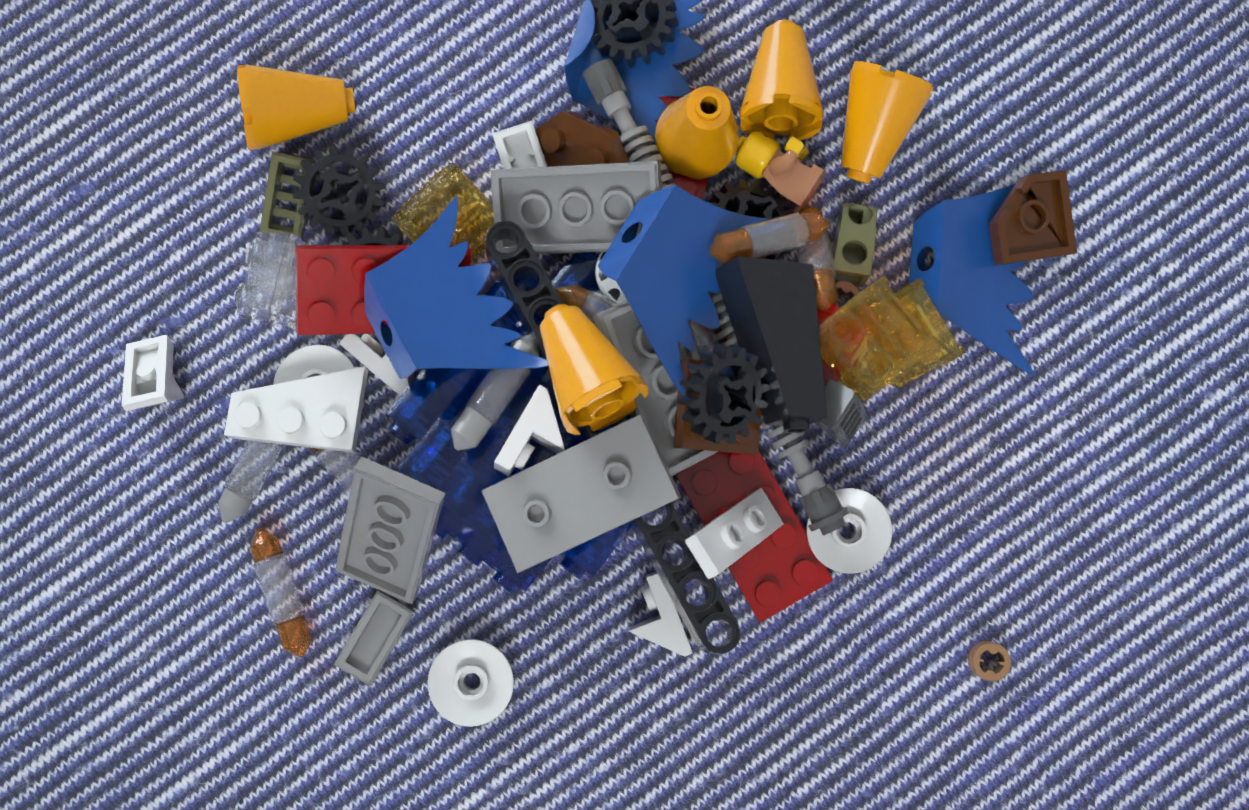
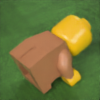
(763, 157)

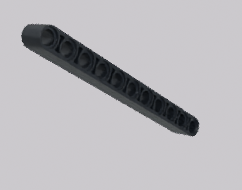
(528, 306)

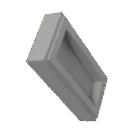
(374, 637)

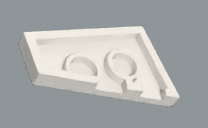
(302, 412)

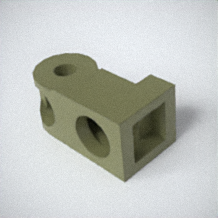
(854, 243)

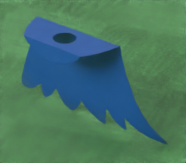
(644, 81)
(670, 269)
(963, 275)
(436, 308)

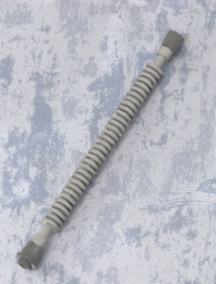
(818, 498)

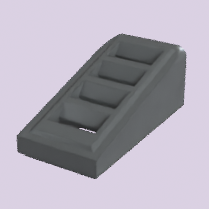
(844, 413)

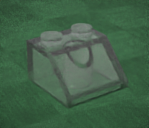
(270, 280)

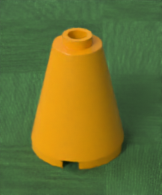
(782, 86)
(289, 104)
(879, 117)
(698, 133)
(587, 372)

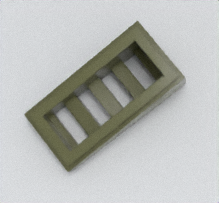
(276, 177)

